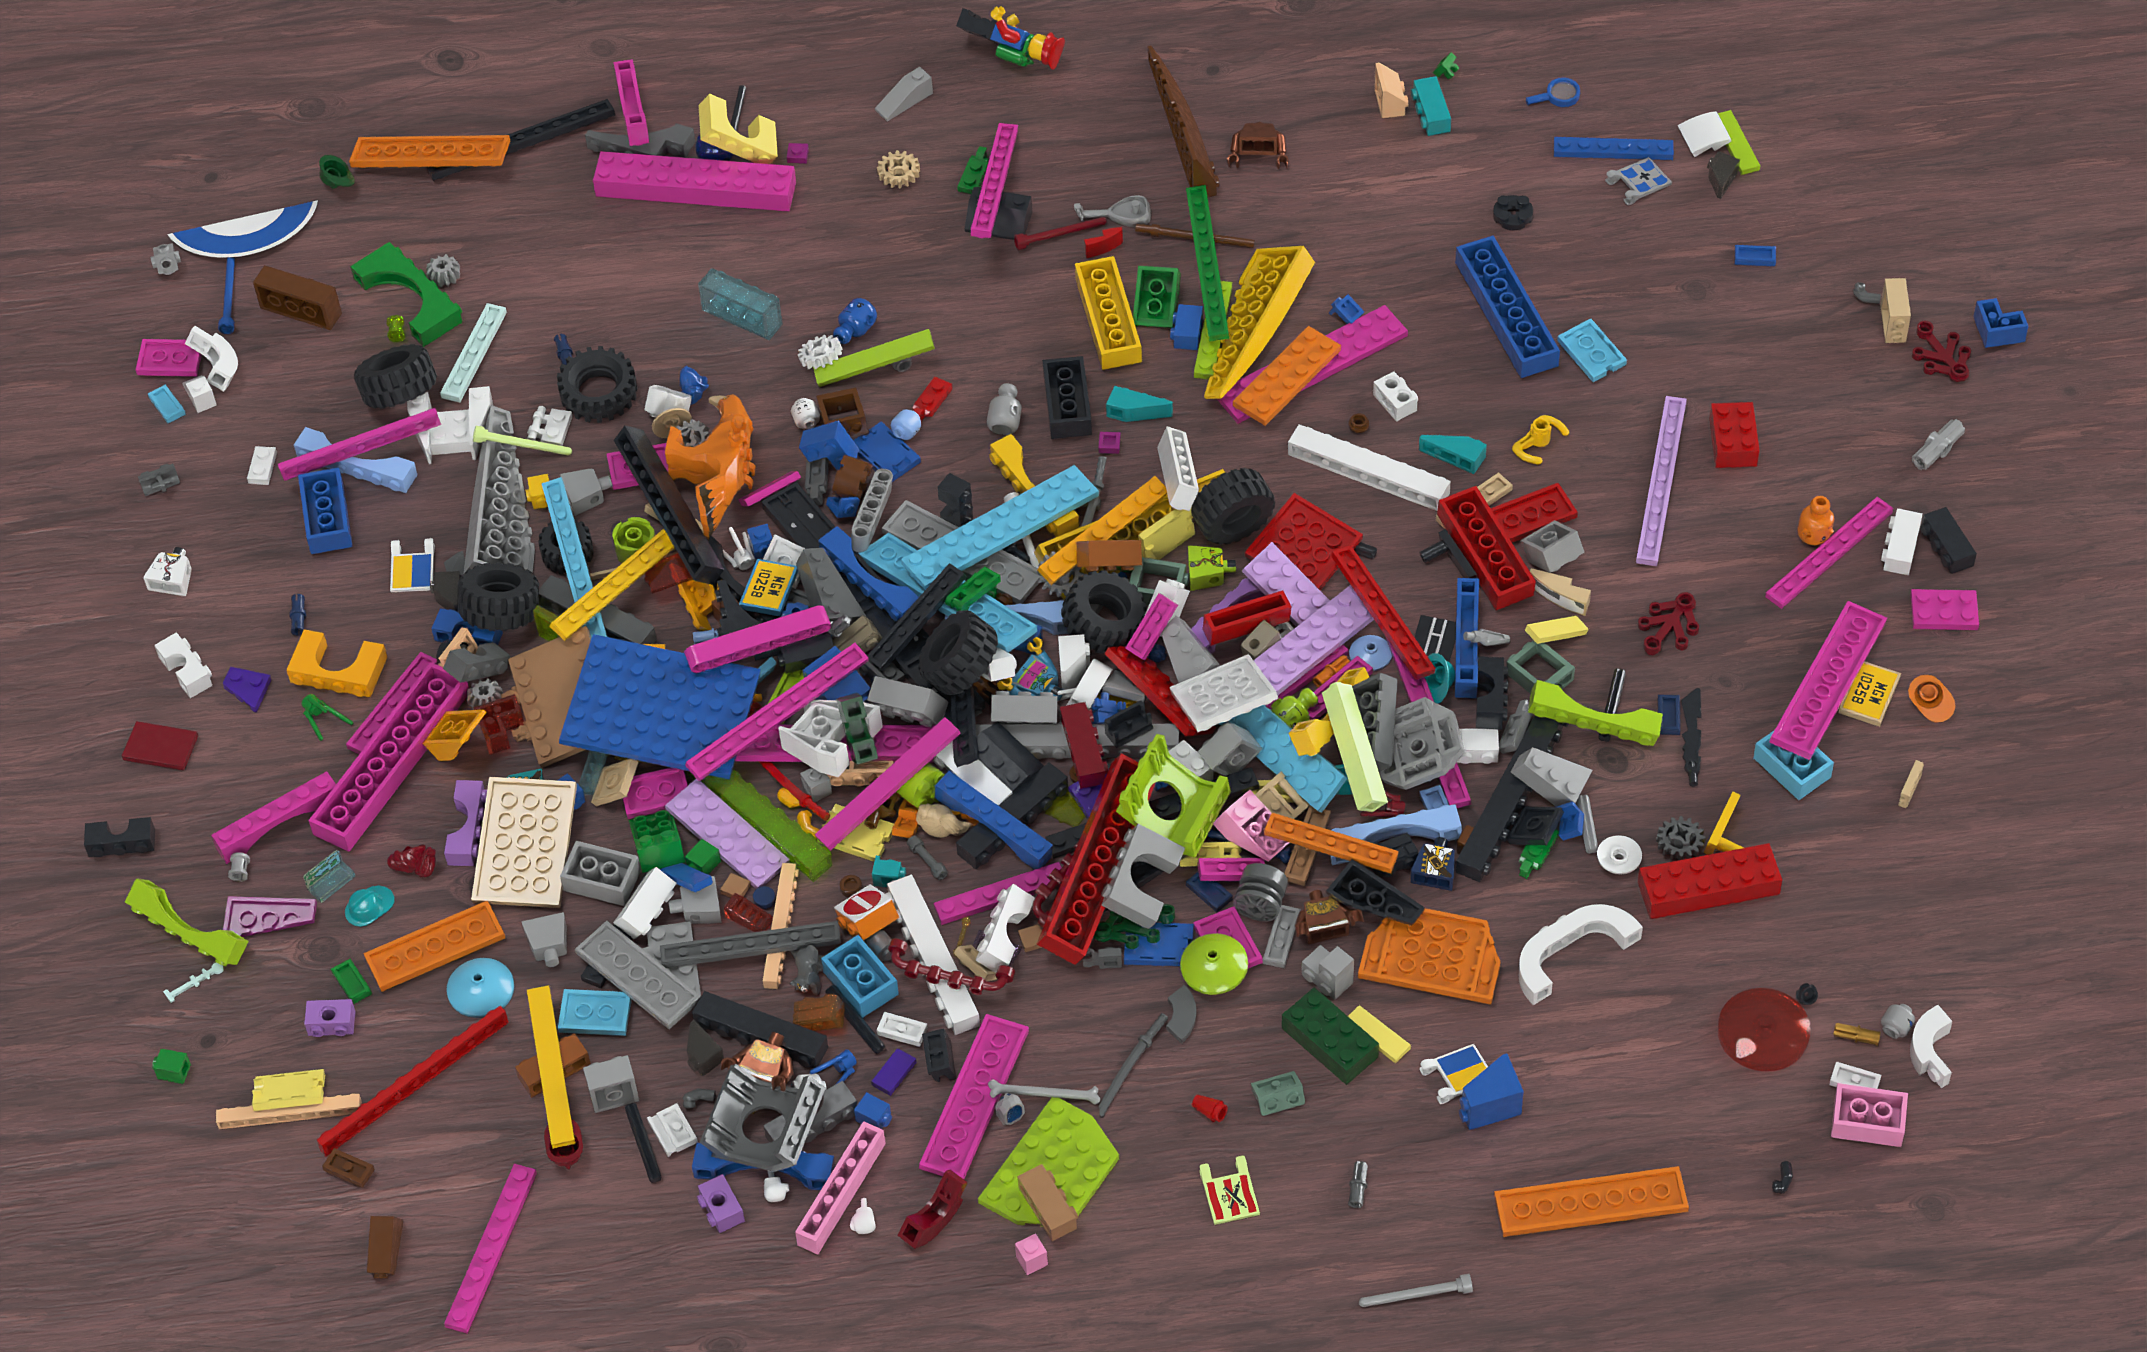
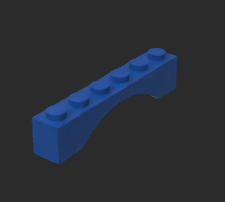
(892, 598)
(1466, 651)
(965, 799)
(810, 1169)

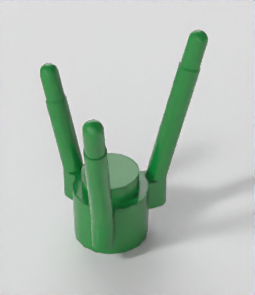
(315, 707)

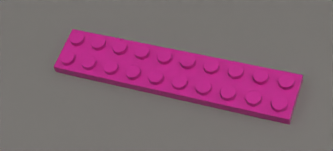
(1357, 342)
(1828, 680)
(889, 742)

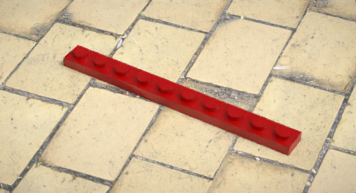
(412, 1081)

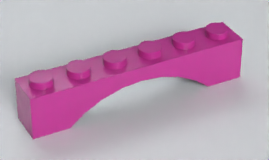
(631, 103)
(246, 831)

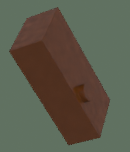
(297, 297)

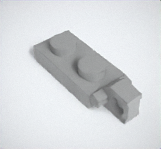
(1515, 728)

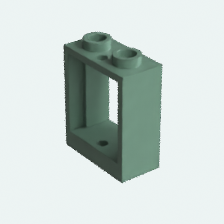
(1157, 567)
(1564, 669)

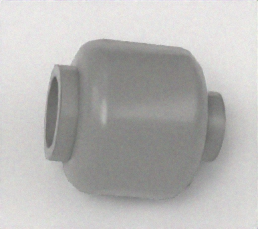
(1897, 1021)

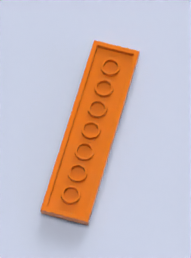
(430, 151)
(1591, 1201)

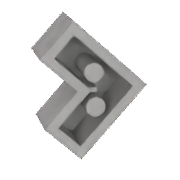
(1329, 970)

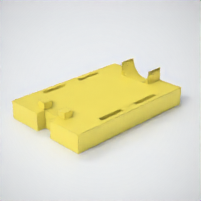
(1167, 534)
(863, 840)
(288, 1090)

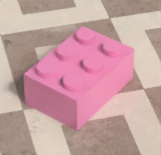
(1869, 1115)

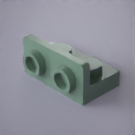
(1278, 1093)

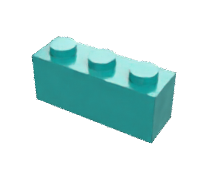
(1431, 106)

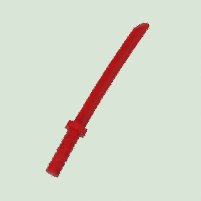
(805, 800)

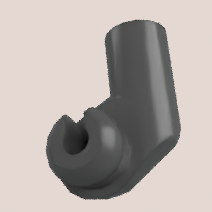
(1864, 296)
(698, 1094)

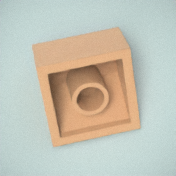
(1389, 92)

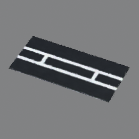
(1436, 636)

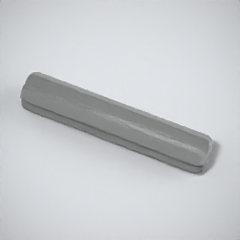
(1588, 826)

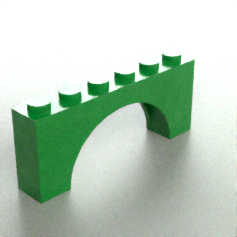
(390, 266)

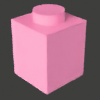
(1031, 1254)

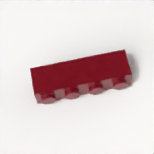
(1083, 745)

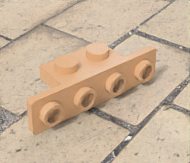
(859, 774)

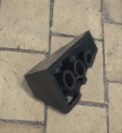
(1368, 892)

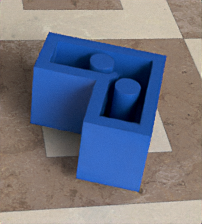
(1999, 328)
(828, 441)

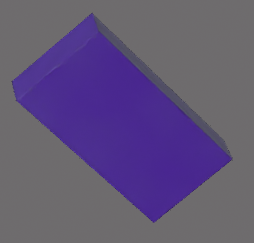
(893, 1071)

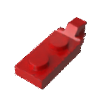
(932, 397)

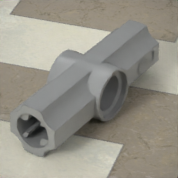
(1938, 444)

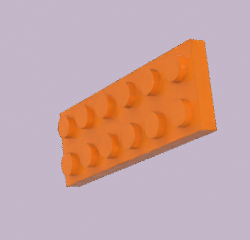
(1286, 375)
(434, 945)

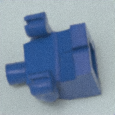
(1105, 708)

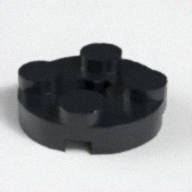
(1516, 203)

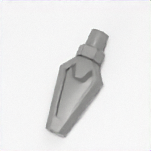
(1486, 637)

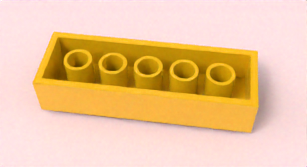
(1108, 313)

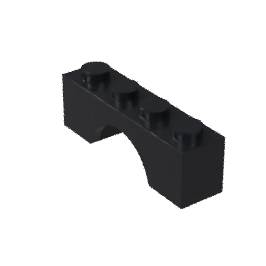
(1490, 708)

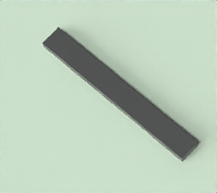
(750, 944)

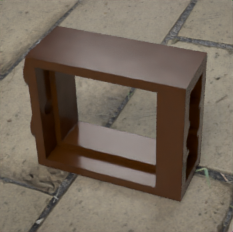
(840, 402)

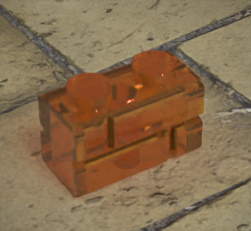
(819, 1013)

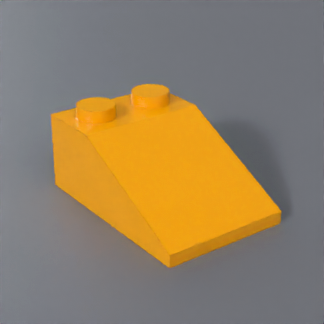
(452, 733)

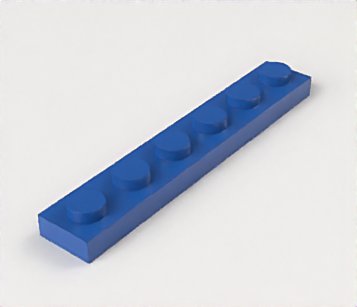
(1613, 148)

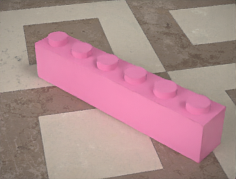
(840, 1188)

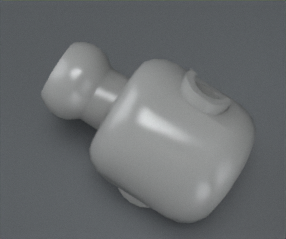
(1004, 411)

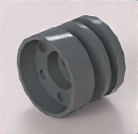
(1260, 892)

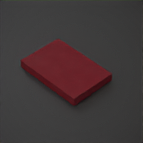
(160, 745)

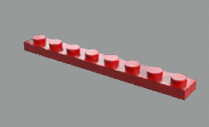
(1383, 612)

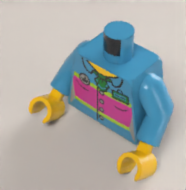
(1035, 675)

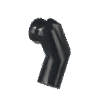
(1786, 1178)

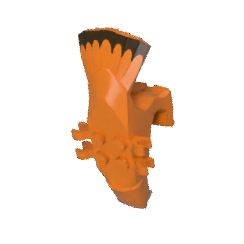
(717, 463)

